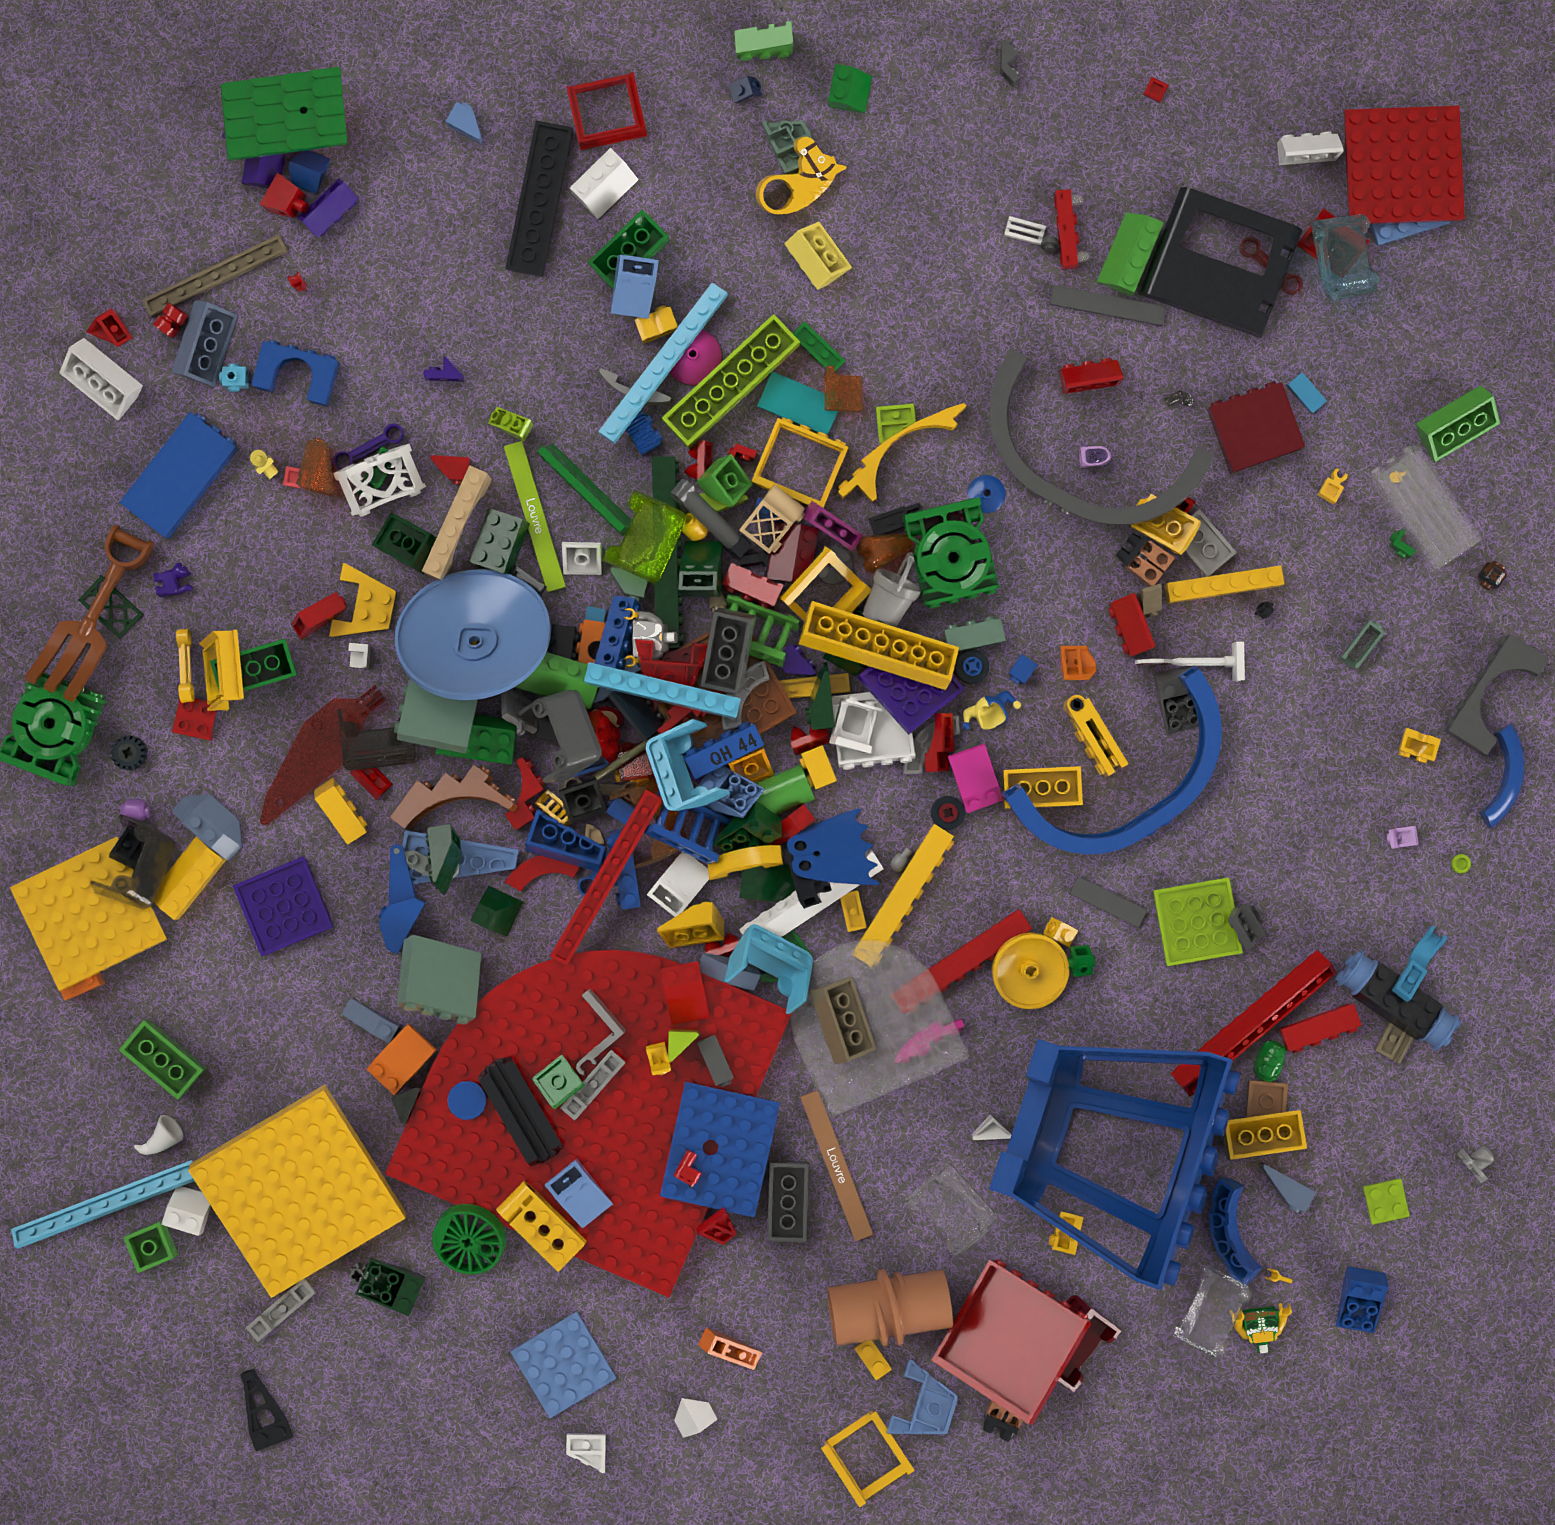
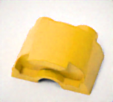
(1418, 745)
(1060, 1240)

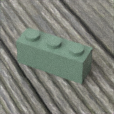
(975, 634)

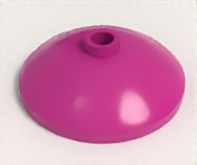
(694, 369)

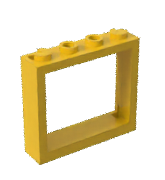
(805, 432)

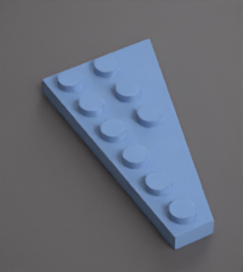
(475, 858)

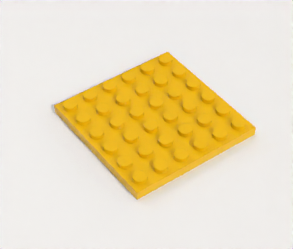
(77, 927)

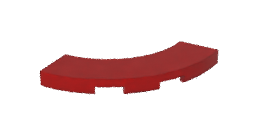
(538, 866)

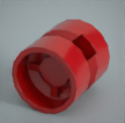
(171, 320)

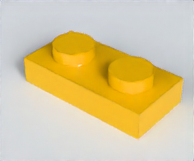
(853, 911)
(873, 1359)

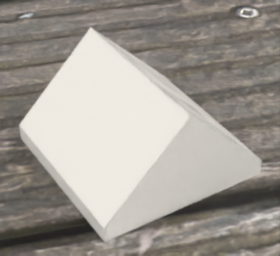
(582, 558)

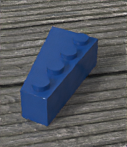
(562, 843)

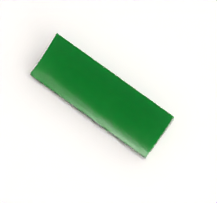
(585, 488)

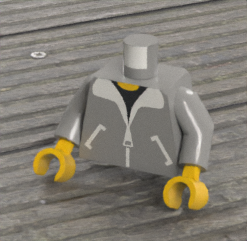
(650, 627)

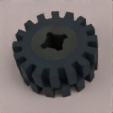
(136, 754)

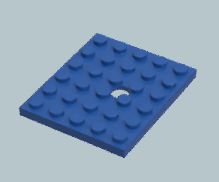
(744, 1135)

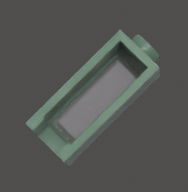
(1362, 644)

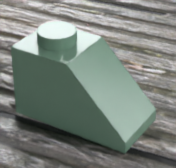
(630, 584)

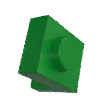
(1401, 549)

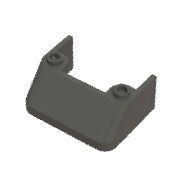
(572, 730)

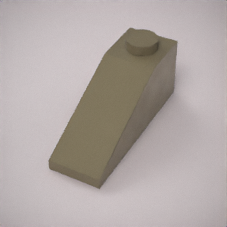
(1150, 600)

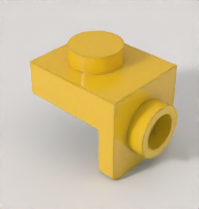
(1060, 932)
(658, 1058)

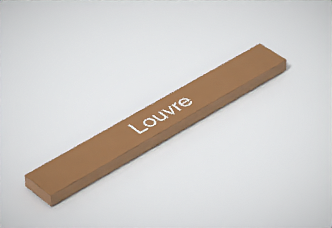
(836, 1166)

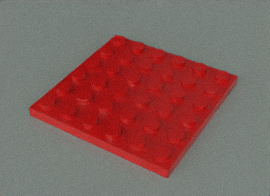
(1404, 164)

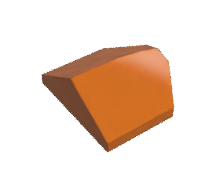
(1076, 663)

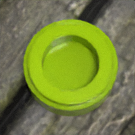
(1460, 863)

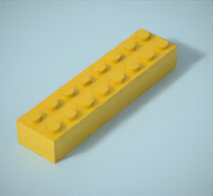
(878, 645)

